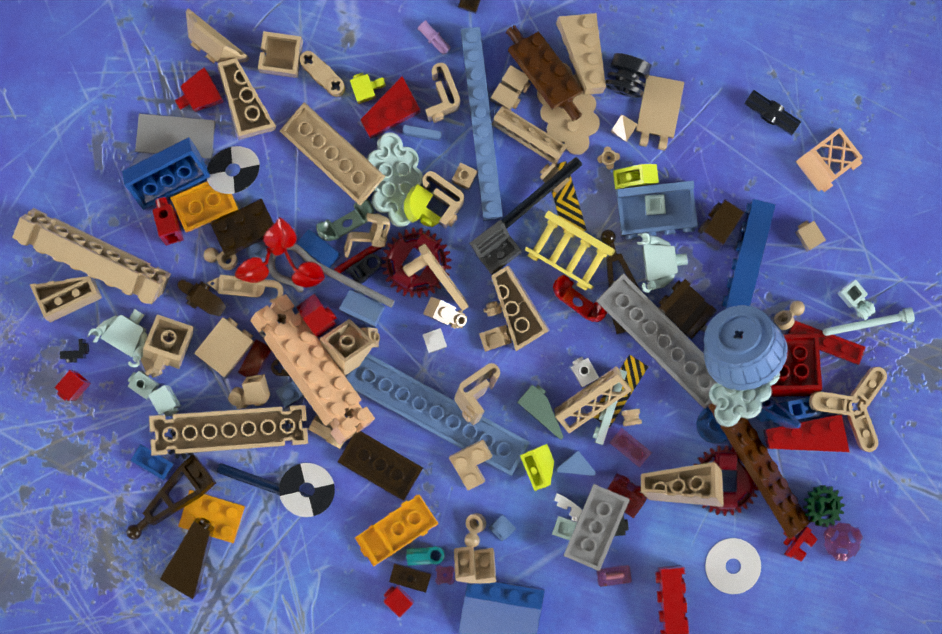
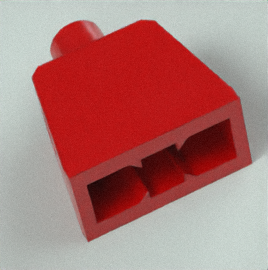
(199, 92)
(167, 222)

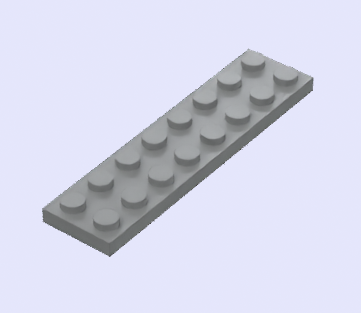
(658, 337)

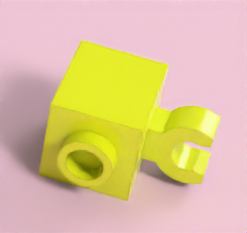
(364, 88)

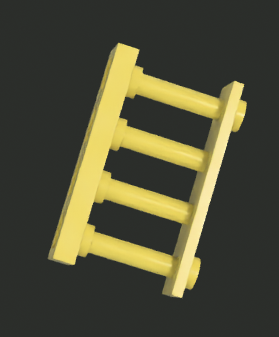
(586, 241)

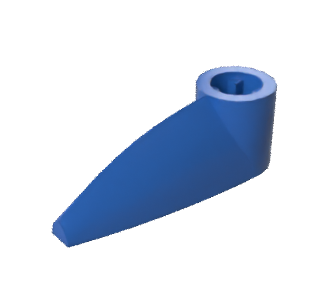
(778, 414)

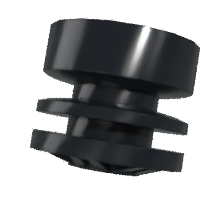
(626, 79)

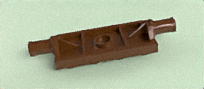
(545, 71)

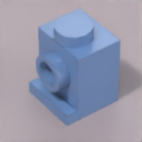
(502, 528)

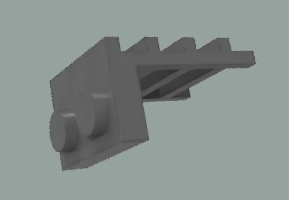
(495, 247)

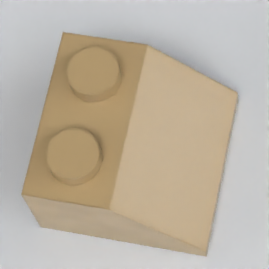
(347, 346)

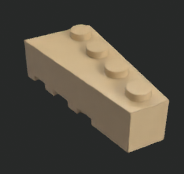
(583, 45)
(519, 311)
(689, 485)

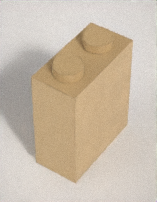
(225, 346)

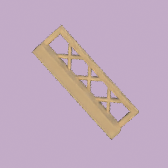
(529, 135)
(590, 393)

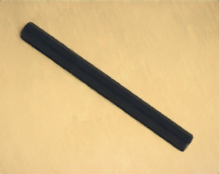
(541, 192)

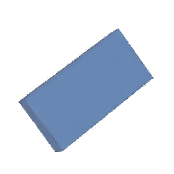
(422, 133)

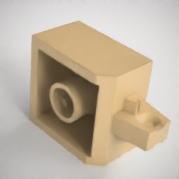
(167, 343)

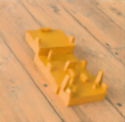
(396, 530)

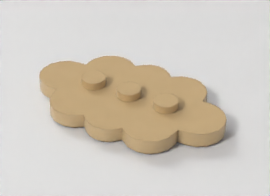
(561, 127)

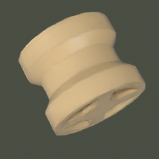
(631, 417)

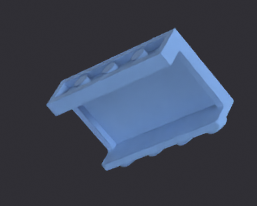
(678, 204)

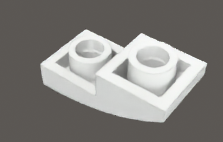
(563, 502)

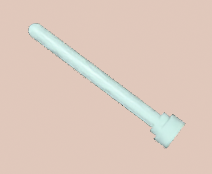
(905, 315)

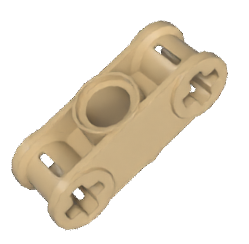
(322, 73)

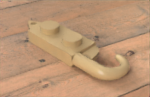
(232, 286)

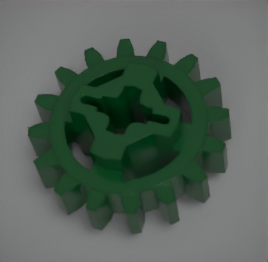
(822, 506)

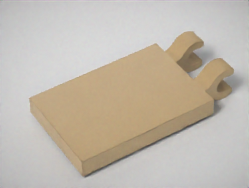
(659, 110)

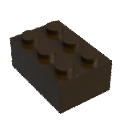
(720, 225)

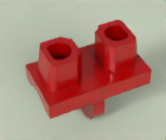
(793, 550)

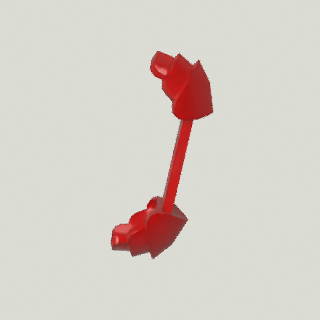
(564, 292)

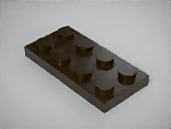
(380, 465)

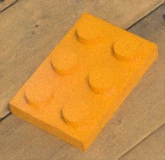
(202, 206)
(221, 513)

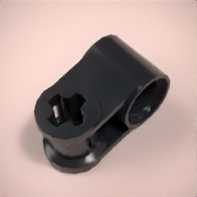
(363, 269)

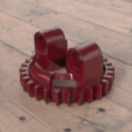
(399, 252)
(728, 460)

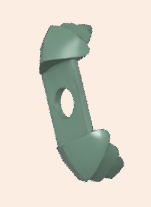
(333, 231)

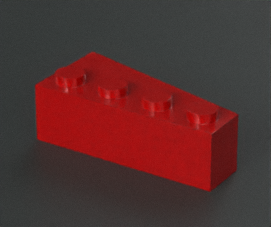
(813, 435)
(672, 599)

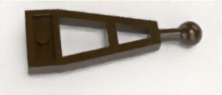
(608, 237)
(198, 477)

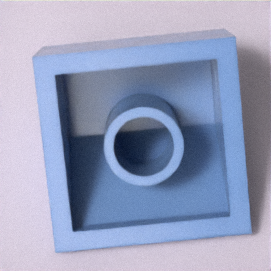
(362, 308)

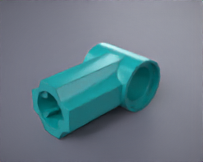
(422, 556)

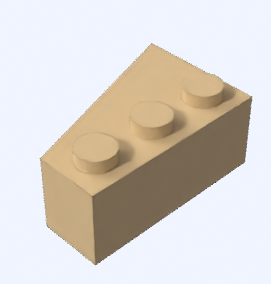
(65, 296)

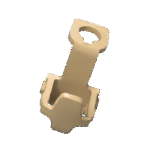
(376, 235)

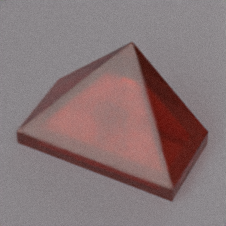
(255, 359)

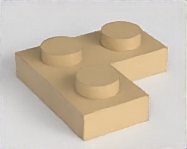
(466, 463)

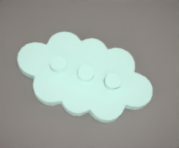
(401, 174)
(734, 404)

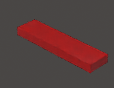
(832, 344)

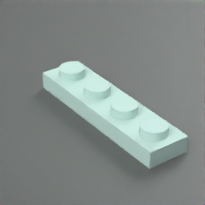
(606, 415)

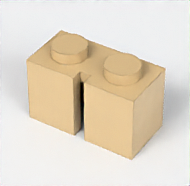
(511, 87)

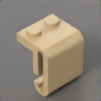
(437, 112)
(449, 216)
(473, 389)

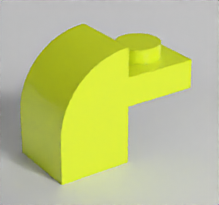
(416, 209)

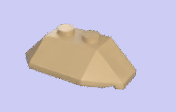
(210, 41)

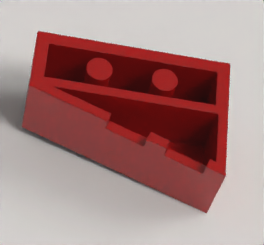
(391, 110)
(316, 315)

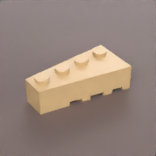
(244, 104)

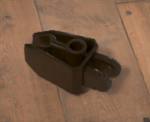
(200, 296)

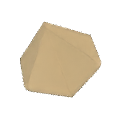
(624, 128)

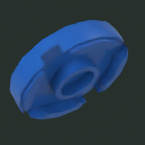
(709, 427)

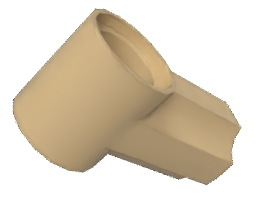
(320, 429)

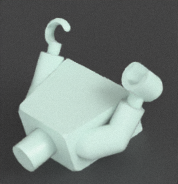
(659, 261)
(123, 334)

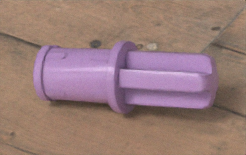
(434, 37)

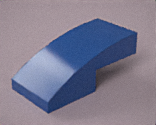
(318, 248)

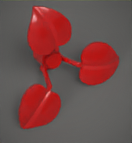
(278, 239)

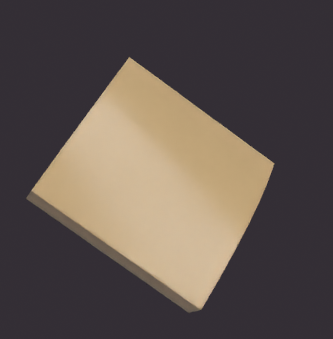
(475, 565)

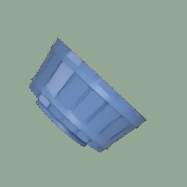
(744, 361)

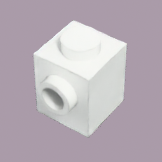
(584, 371)

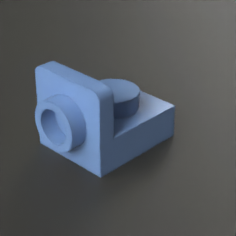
(257, 250)
(289, 393)

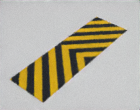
(567, 203)
(635, 371)

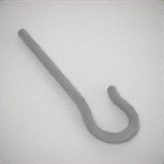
(327, 271)

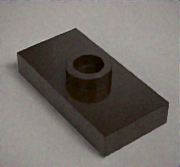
(410, 577)

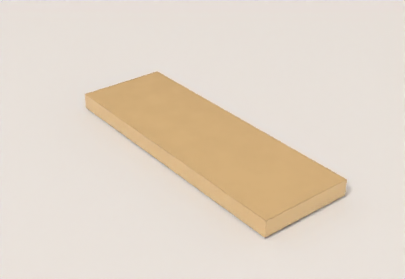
(332, 153)

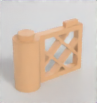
(816, 168)

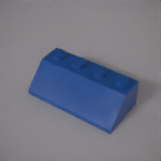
(165, 173)

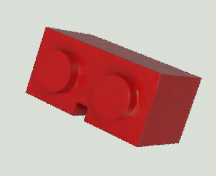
(72, 386)
(398, 600)

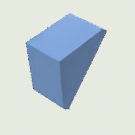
(576, 465)

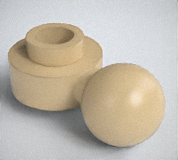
(212, 255)
(785, 318)
(472, 538)

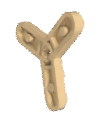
(858, 419)

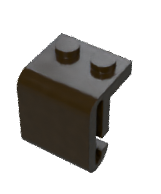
(686, 308)

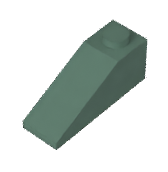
(539, 407)

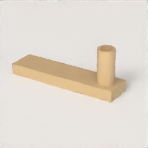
(428, 258)

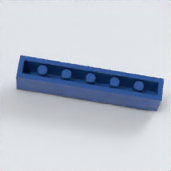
(750, 254)

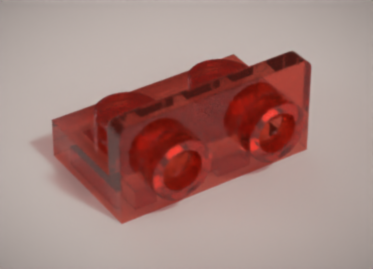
(622, 486)

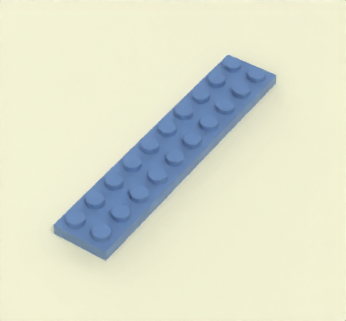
(435, 412)

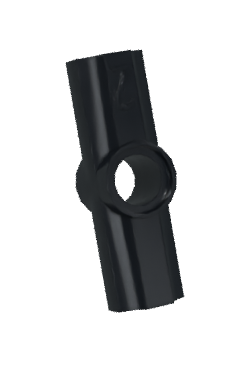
(772, 112)

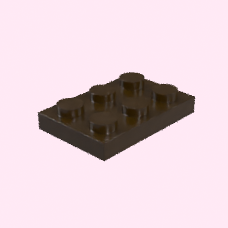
(242, 227)

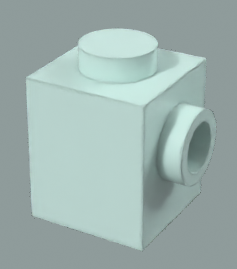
(142, 384)

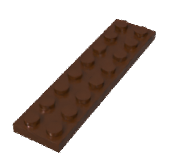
(766, 476)

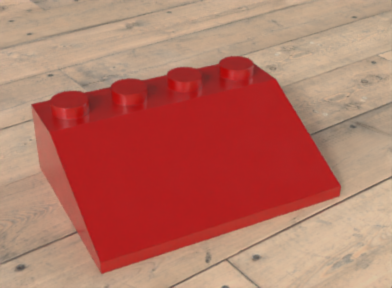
(801, 369)

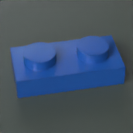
(154, 464)

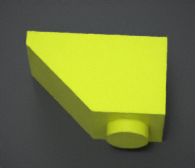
(636, 176)
(539, 466)

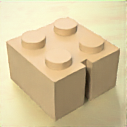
(281, 55)

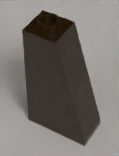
(190, 558)

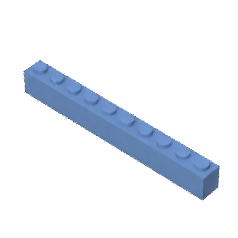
(481, 123)

